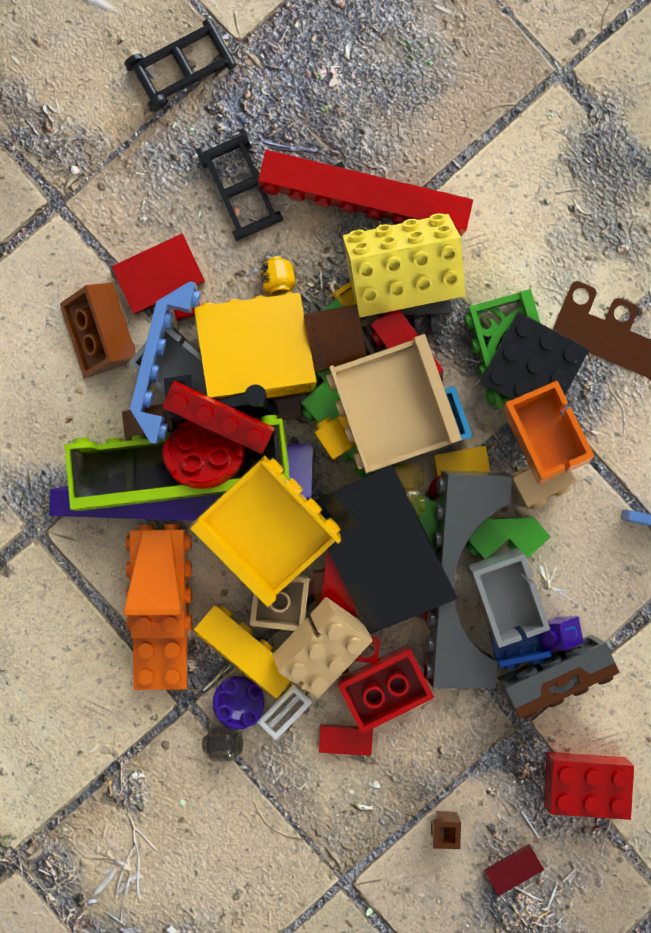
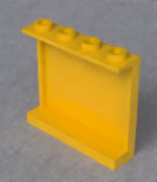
(255, 344)
(266, 529)

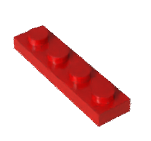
(218, 417)

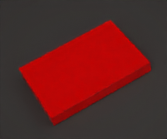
(157, 273)

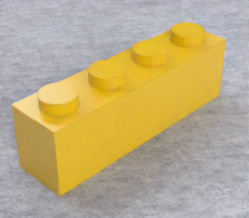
(242, 649)

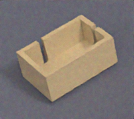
(322, 658)

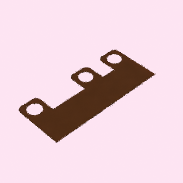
(606, 337)

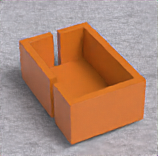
(545, 437)

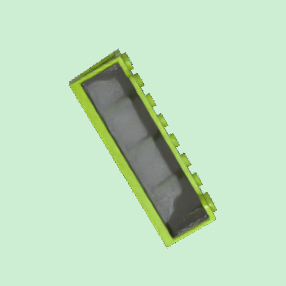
(136, 471)

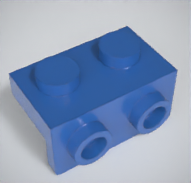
(525, 650)

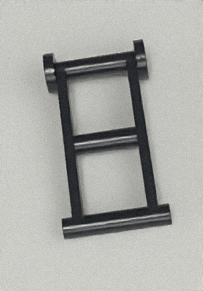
(159, 99)
(206, 160)
(254, 396)

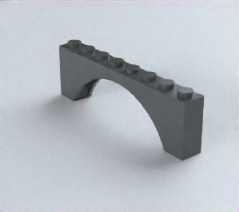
(464, 504)

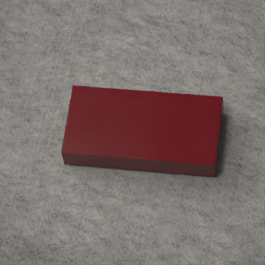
(513, 870)

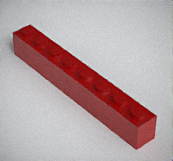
(358, 191)

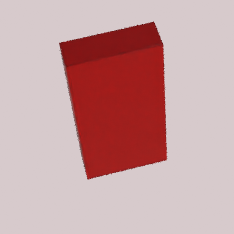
(345, 740)

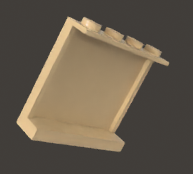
(394, 405)

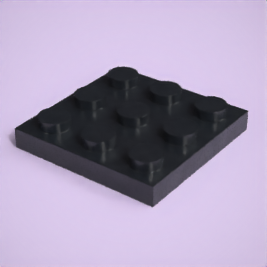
(532, 358)

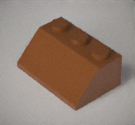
(98, 328)

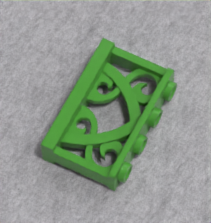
(495, 332)

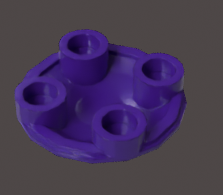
(238, 703)

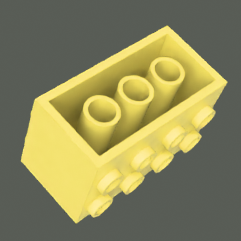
(405, 264)

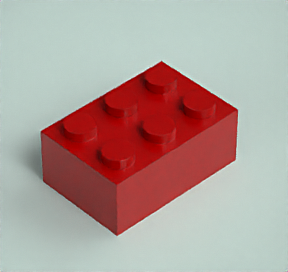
(384, 689)
(588, 785)

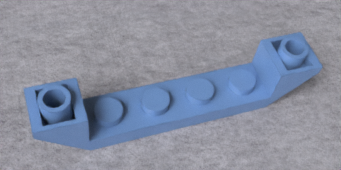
(183, 300)

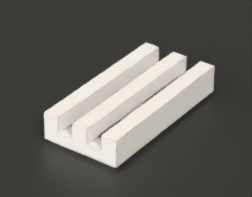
(299, 695)

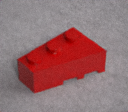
(394, 330)

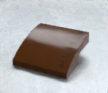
(335, 336)

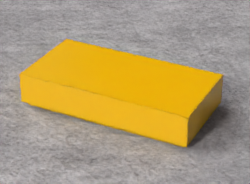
(463, 460)

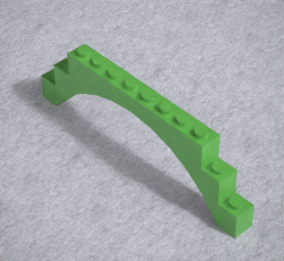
(488, 536)

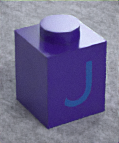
(563, 634)

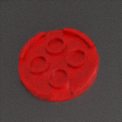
(201, 457)

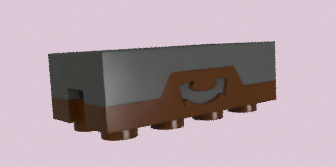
(558, 677)

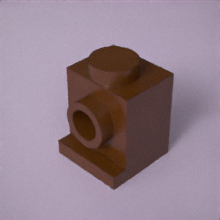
(446, 830)

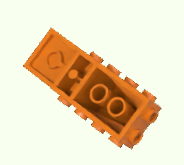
(159, 605)

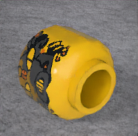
(277, 276)

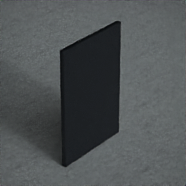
(384, 551)

